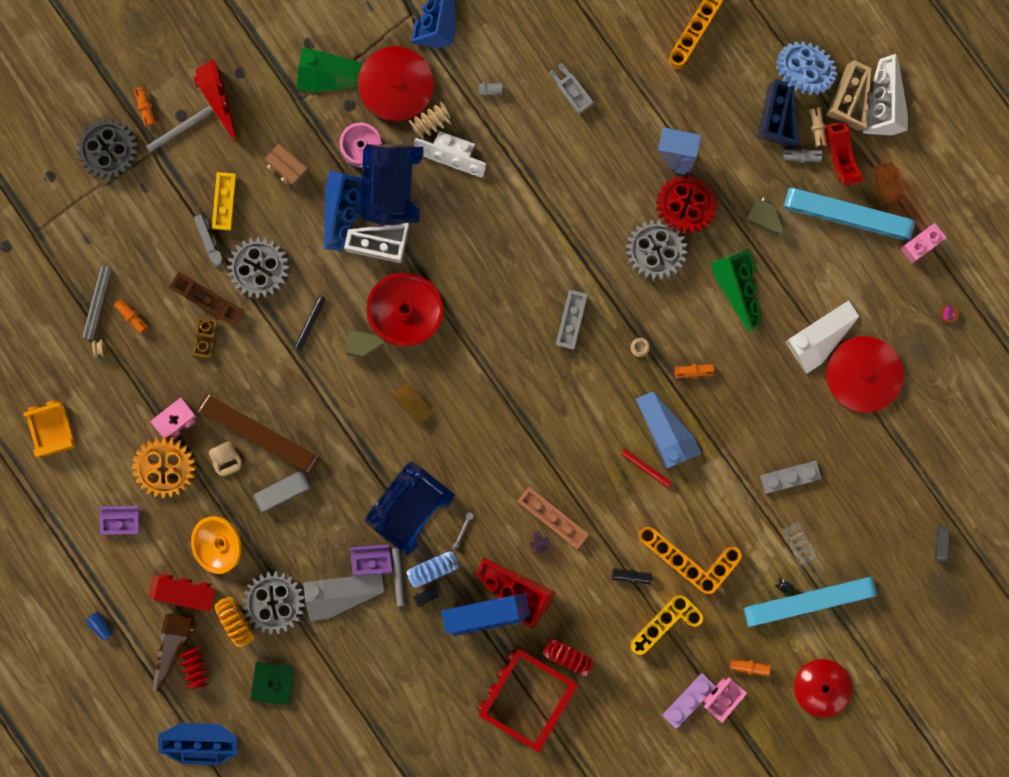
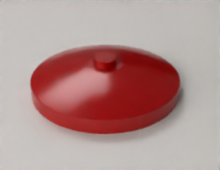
(395, 84)
(404, 309)
(864, 374)

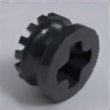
(784, 585)

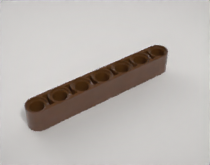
(258, 433)

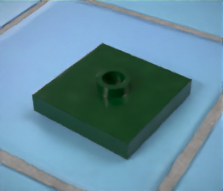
(272, 683)

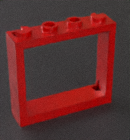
(495, 689)

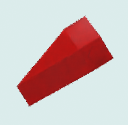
(507, 583)

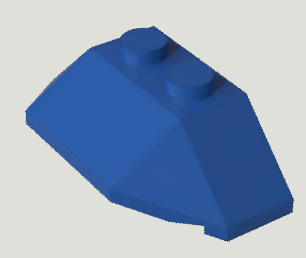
(198, 744)

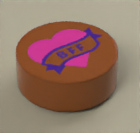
(948, 313)

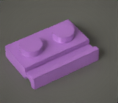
(119, 520)
(370, 560)

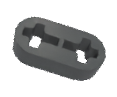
(941, 544)

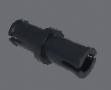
(631, 576)

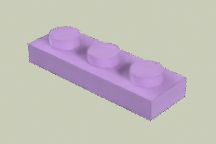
(688, 700)

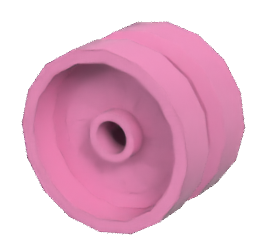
(353, 136)

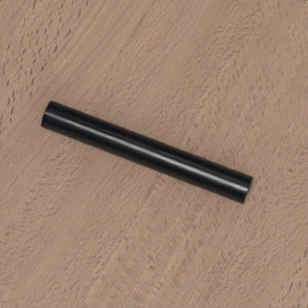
(310, 322)

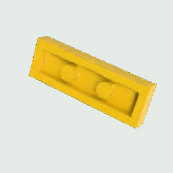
(224, 201)

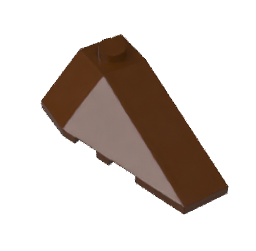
(175, 633)

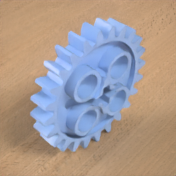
(806, 68)

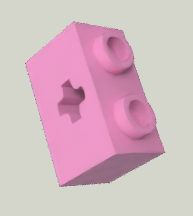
(923, 243)
(178, 409)

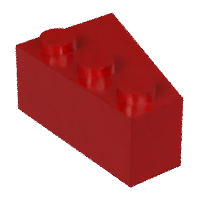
(182, 592)

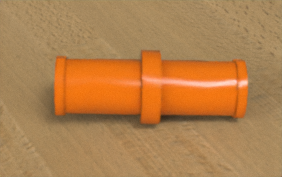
(144, 107)
(130, 316)
(694, 371)
(750, 667)

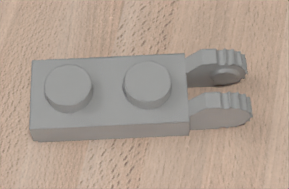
(572, 90)
(209, 242)

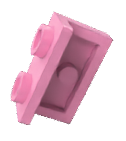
(725, 699)

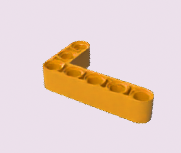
(692, 35)
(688, 563)

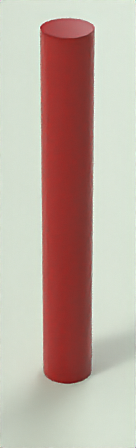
(646, 468)

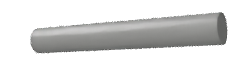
(398, 577)

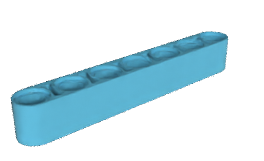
(849, 214)
(810, 601)

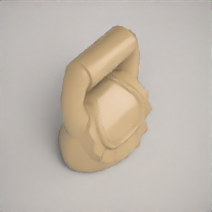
(222, 454)

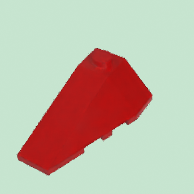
(210, 82)

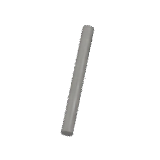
(180, 128)

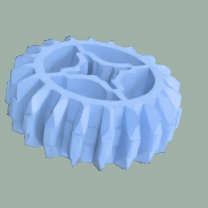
(432, 569)

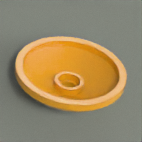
(209, 546)

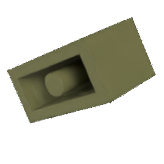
(764, 217)
(361, 344)

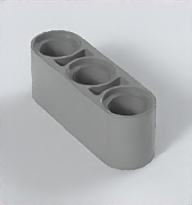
(282, 491)

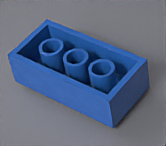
(481, 614)

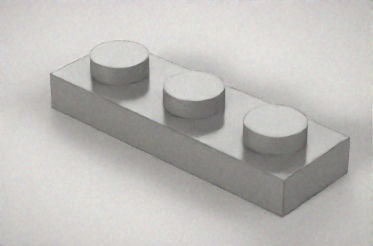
(571, 319)
(790, 477)

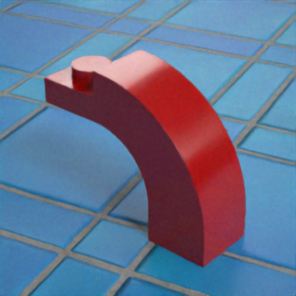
(841, 154)

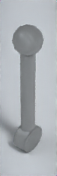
(469, 516)

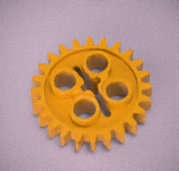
(146, 466)

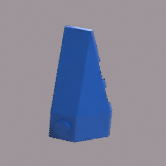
(436, 24)
(341, 208)

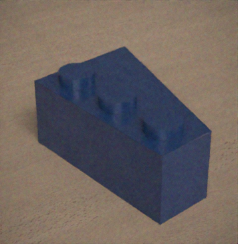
(778, 115)

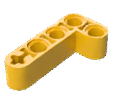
(662, 627)

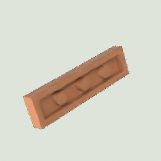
(553, 518)

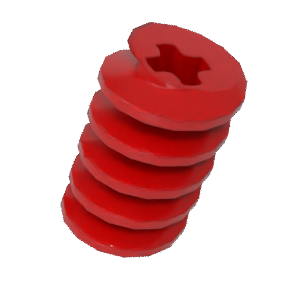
(194, 668)

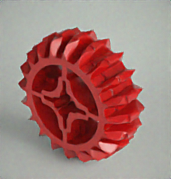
(568, 657)

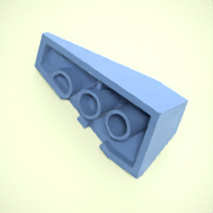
(669, 434)

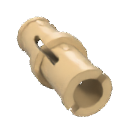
(818, 127)

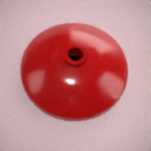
(809, 686)

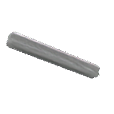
(97, 302)

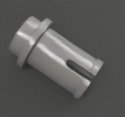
(490, 89)

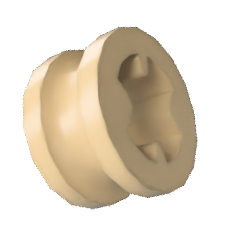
(98, 348)

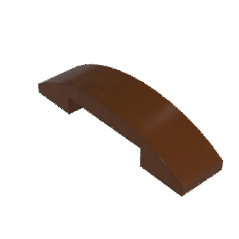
(206, 299)

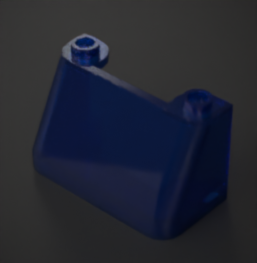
(388, 183)
(407, 506)

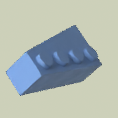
(679, 149)

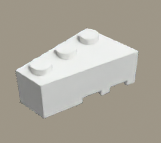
(379, 242)

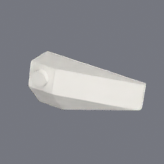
(887, 104)
(820, 338)

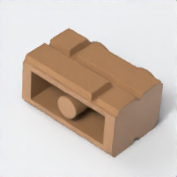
(286, 165)

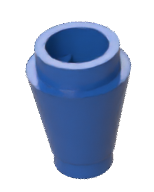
(98, 625)

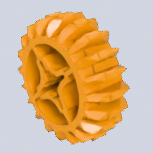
(234, 621)

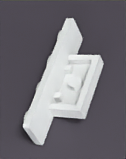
(452, 152)

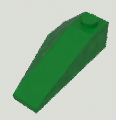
(326, 72)
(736, 281)

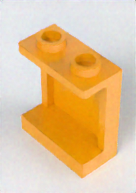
(50, 428)

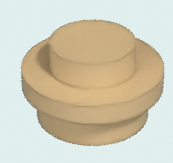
(640, 347)

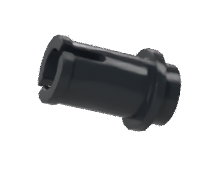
(426, 596)

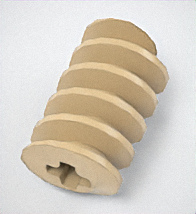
(431, 121)

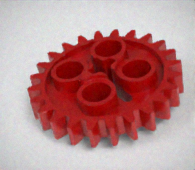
(670, 198)

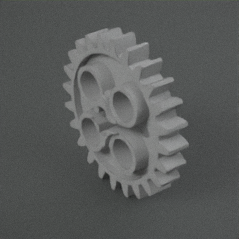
(267, 253)
(640, 256)
(291, 599)

